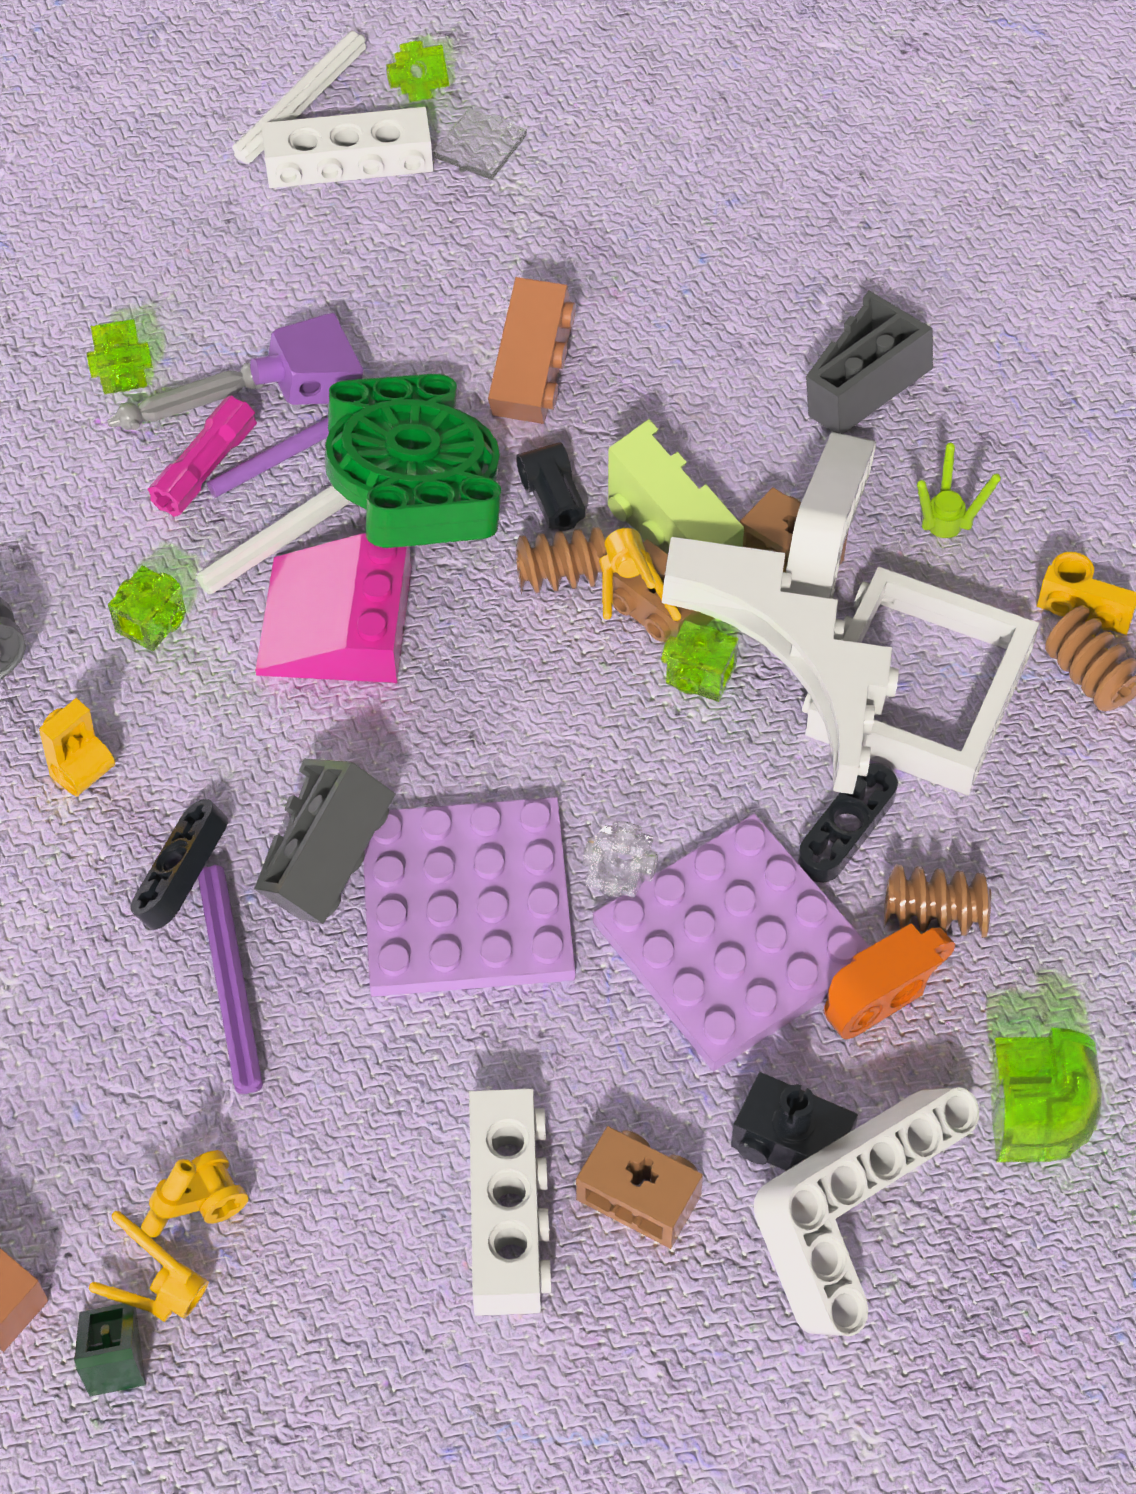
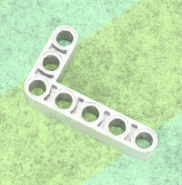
(828, 514)
(803, 1202)

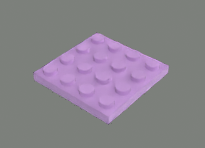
(467, 898)
(731, 940)

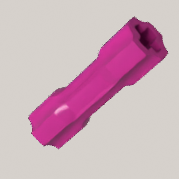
(183, 479)

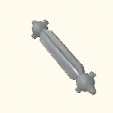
(183, 398)

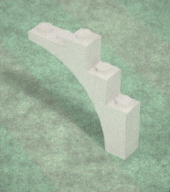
(753, 595)

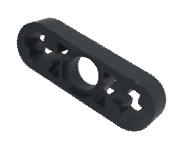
(847, 842)
(179, 864)

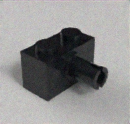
(786, 1123)

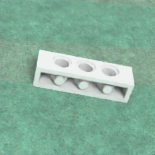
(347, 147)
(500, 1283)

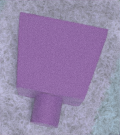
(307, 360)

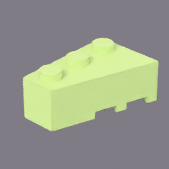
(660, 498)

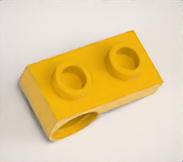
(1070, 585)
(72, 749)

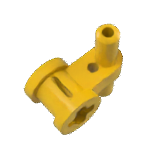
(195, 1187)

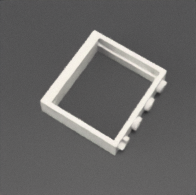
(961, 614)

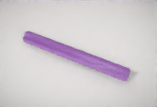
(230, 981)

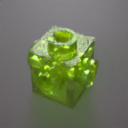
(432, 67)
(122, 365)
(147, 607)
(700, 660)

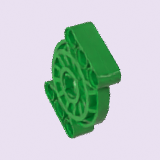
(412, 460)

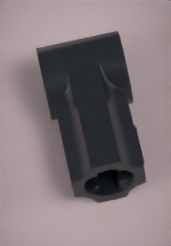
(549, 477)

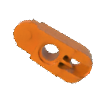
(884, 978)

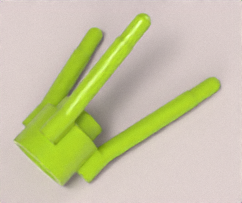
(947, 511)

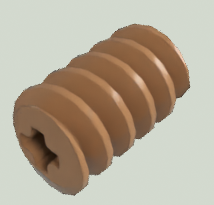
(560, 559)
(1090, 661)
(938, 900)

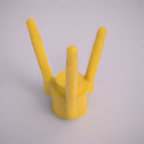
(629, 559)
(175, 1284)

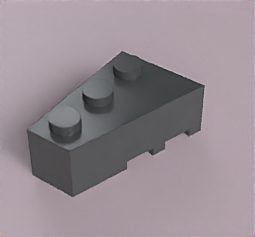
(868, 364)
(324, 838)

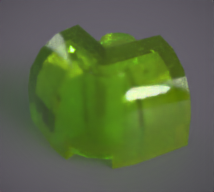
(1045, 1095)

